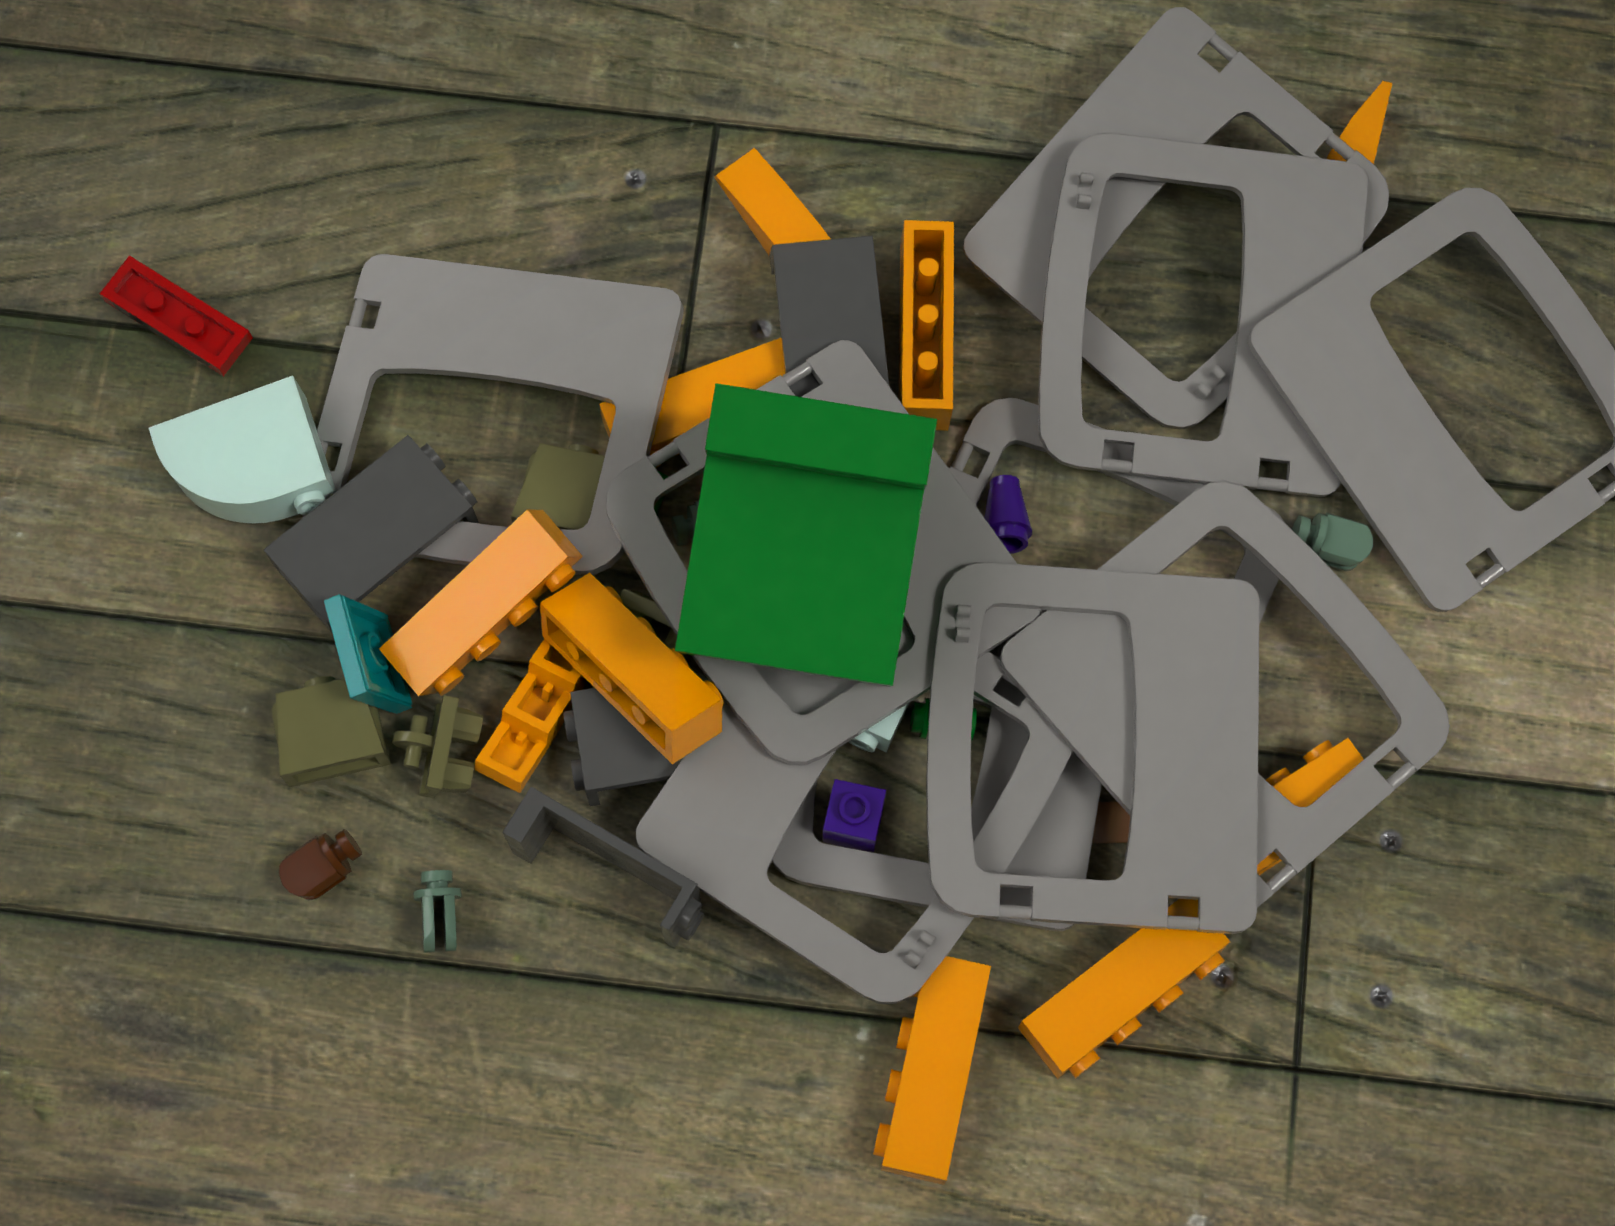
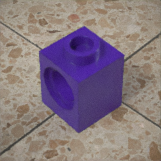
(853, 816)

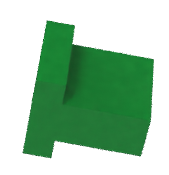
(805, 534)

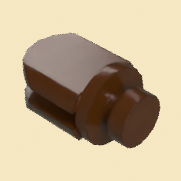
(318, 865)

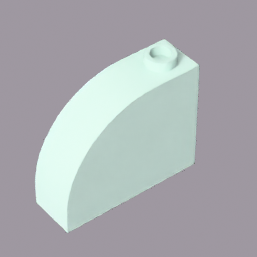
(248, 455)

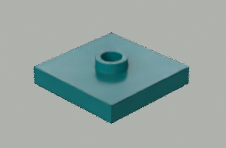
(367, 672)

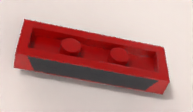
(176, 315)

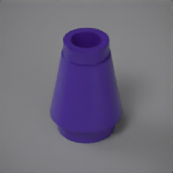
(1008, 513)

